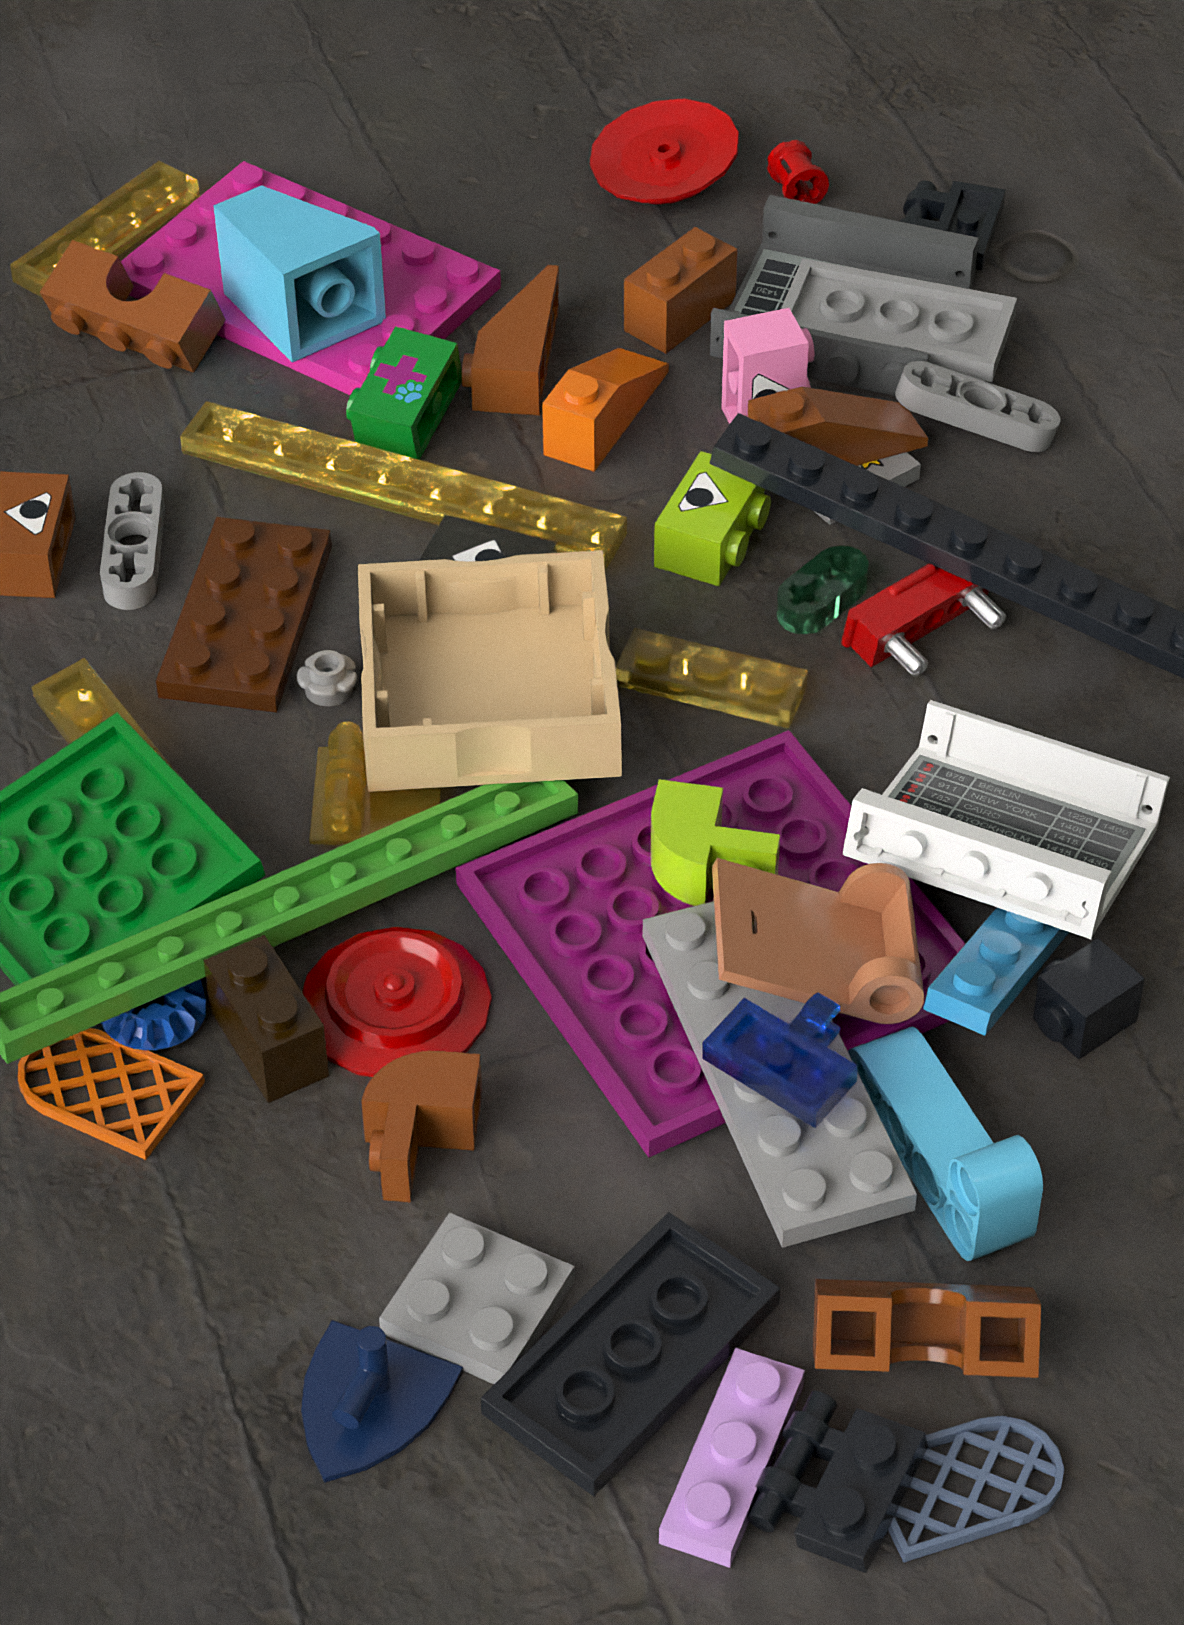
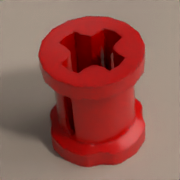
(801, 169)

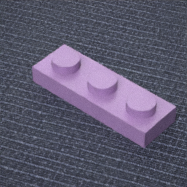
(729, 1455)

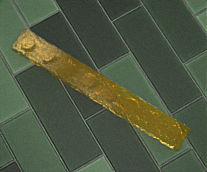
(394, 480)

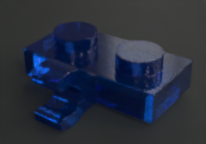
(784, 1059)

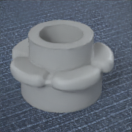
(328, 678)

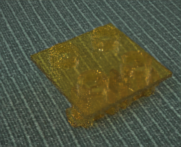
(341, 798)

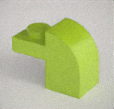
(690, 838)

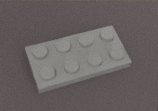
(950, 323)

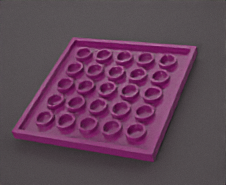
(574, 913)

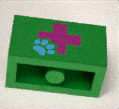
(405, 392)

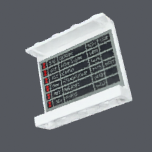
(1011, 820)

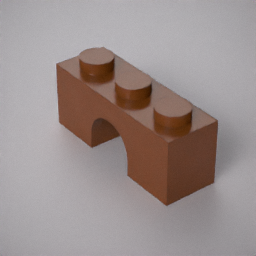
(166, 326)
(964, 1325)

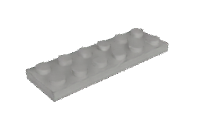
(804, 1175)

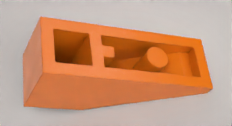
(597, 405)

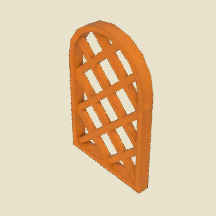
(190, 1081)

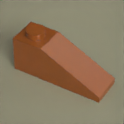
(515, 350)
(841, 423)

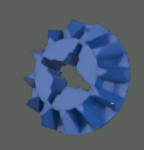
(161, 1025)

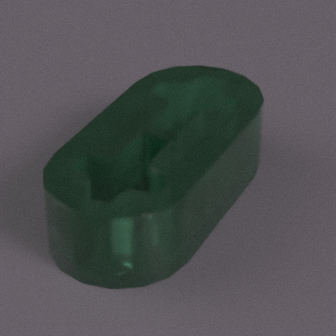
(815, 584)

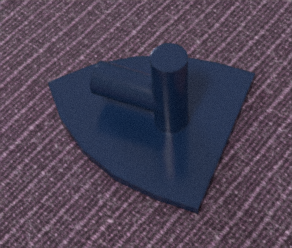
(369, 1398)

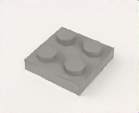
(477, 1299)

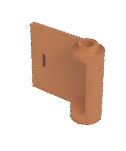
(811, 939)

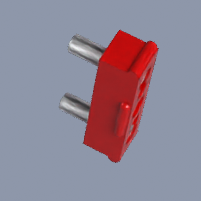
(910, 610)

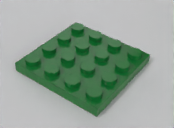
(105, 849)

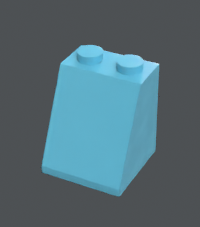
(299, 270)

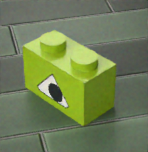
(708, 523)

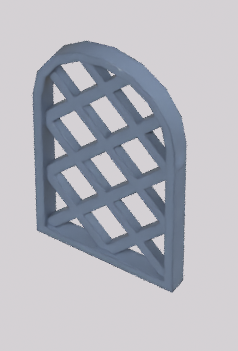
(999, 1520)

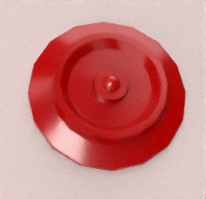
(664, 151)
(397, 997)

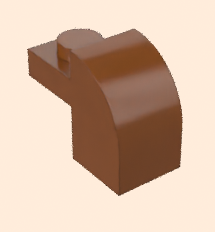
(417, 1104)

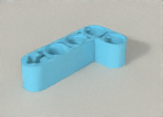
(975, 1188)

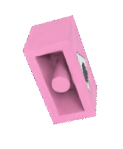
(763, 357)

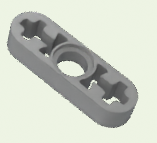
(953, 397)
(141, 557)

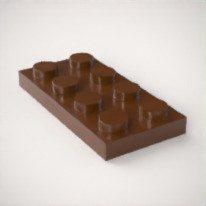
(245, 615)

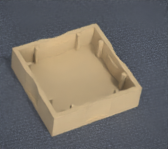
(487, 671)

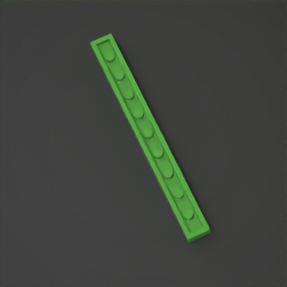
(277, 907)

